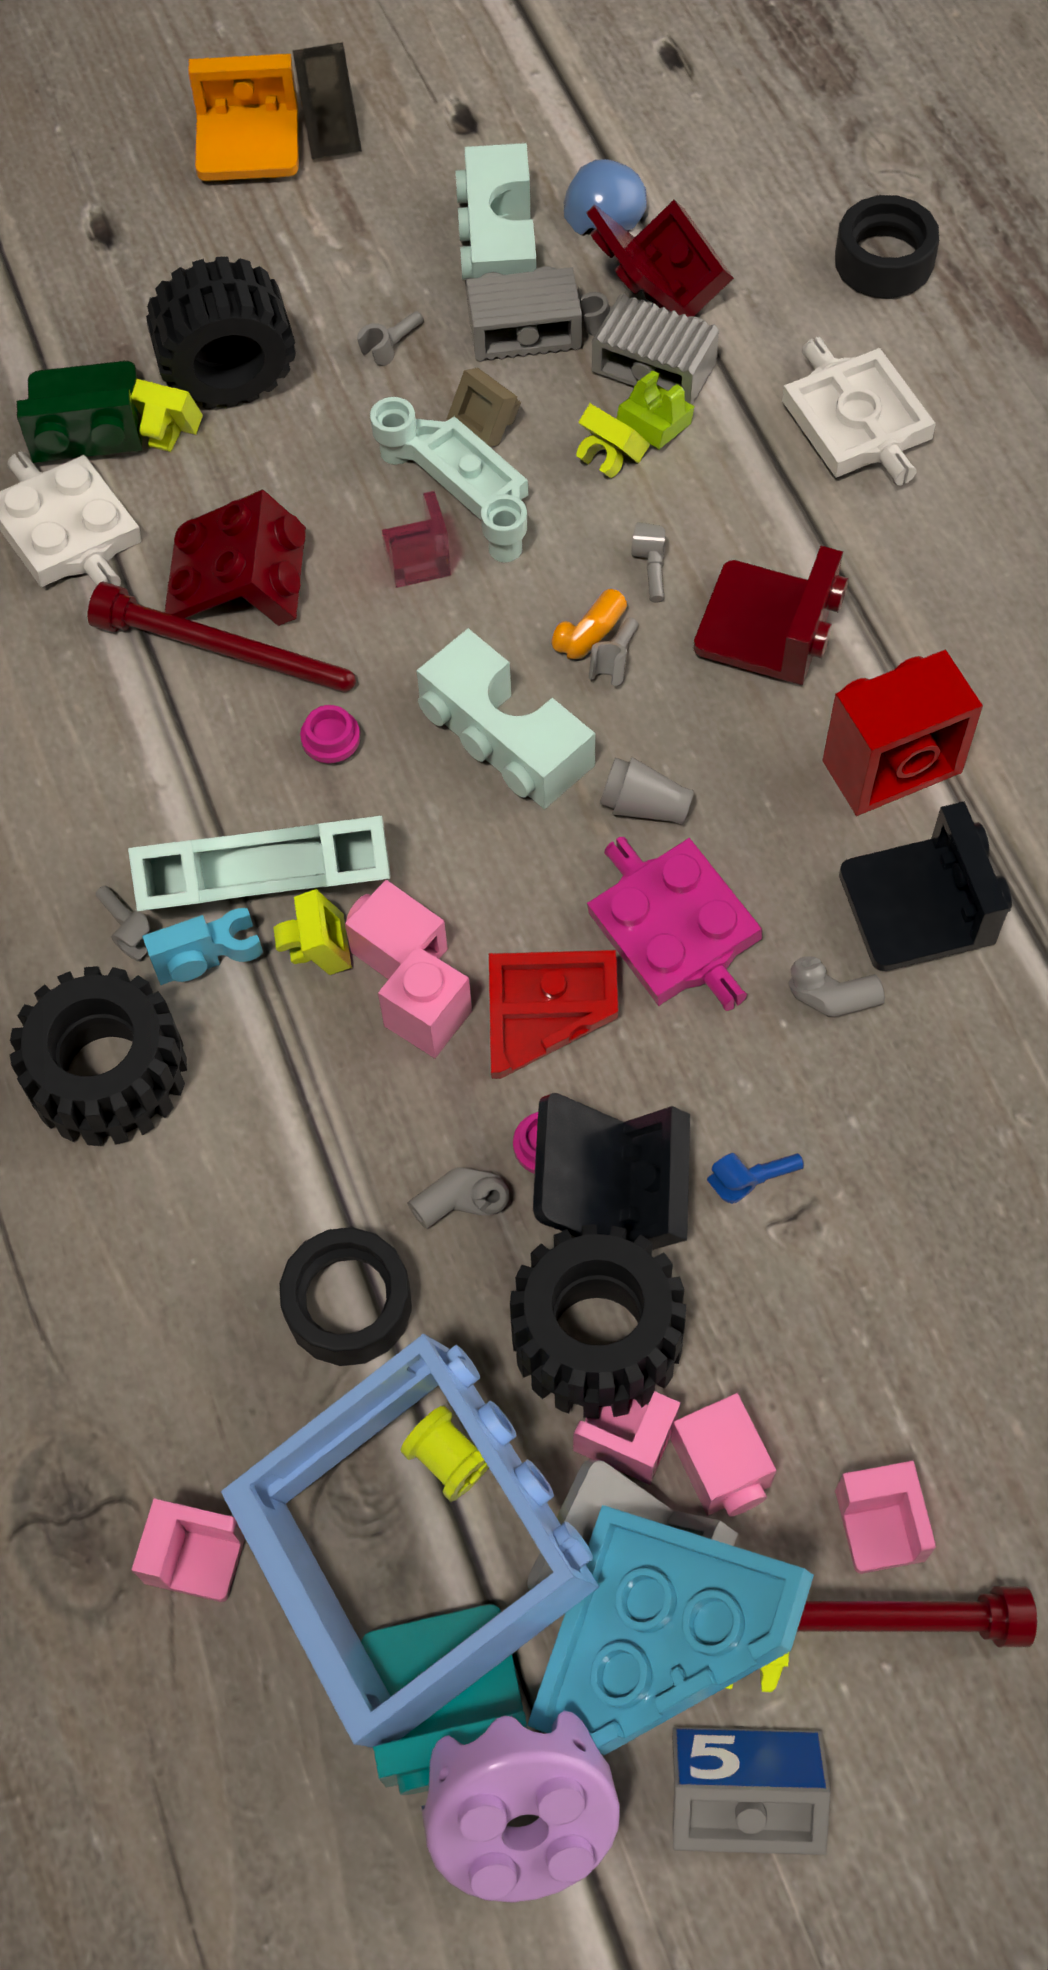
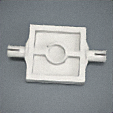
(858, 412)
(64, 521)

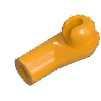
(593, 627)

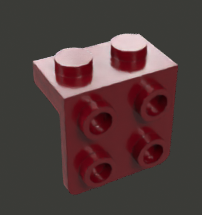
(665, 259)
(238, 551)
(772, 618)

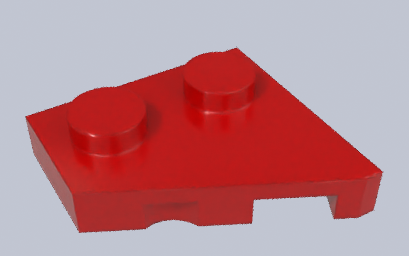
(546, 1003)

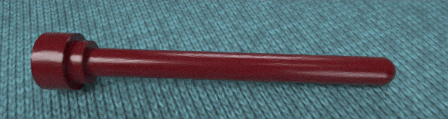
(114, 609)
(1003, 1616)

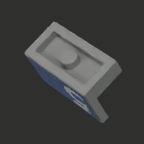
(750, 1791)

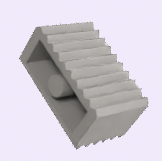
(524, 313)
(648, 338)

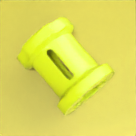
(445, 1453)

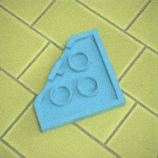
(664, 1627)

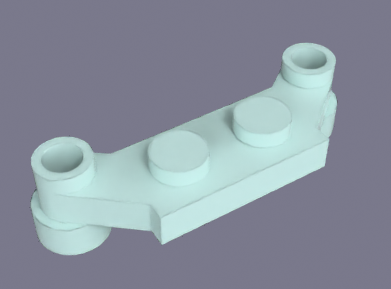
(461, 466)

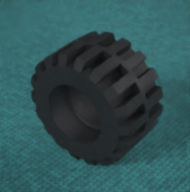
(221, 332)
(77, 1015)
(602, 1269)

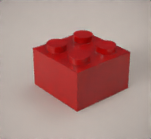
(900, 731)

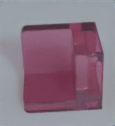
(419, 549)

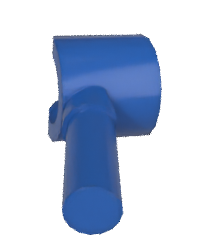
(735, 1181)

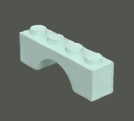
(259, 863)

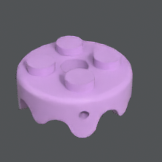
(512, 1775)

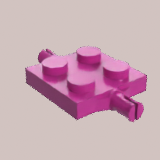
(675, 922)

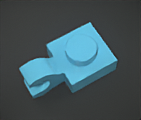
(193, 946)

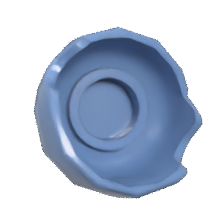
(610, 187)

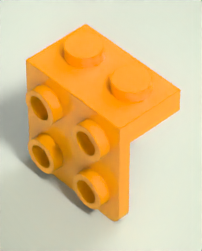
(245, 117)

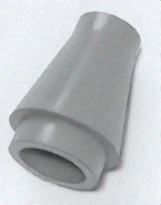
(644, 793)

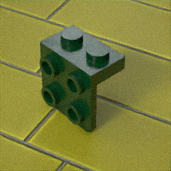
(80, 412)

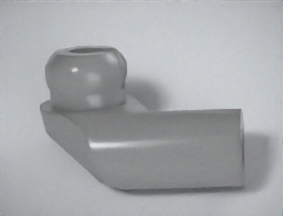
(829, 996)
(460, 1191)

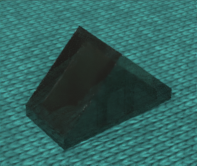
(326, 101)

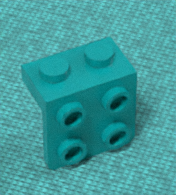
(406, 1652)

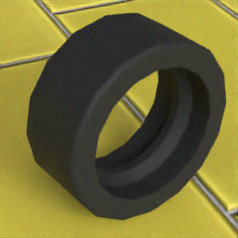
(886, 217)
(323, 1251)

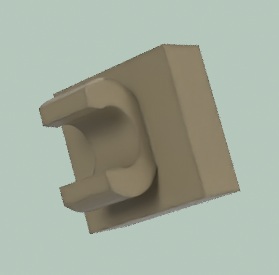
(484, 406)

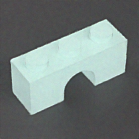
(497, 211)
(534, 752)

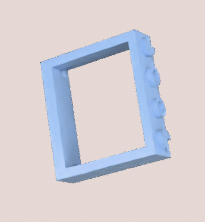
(307, 1598)

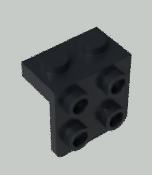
(928, 894)
(612, 1171)

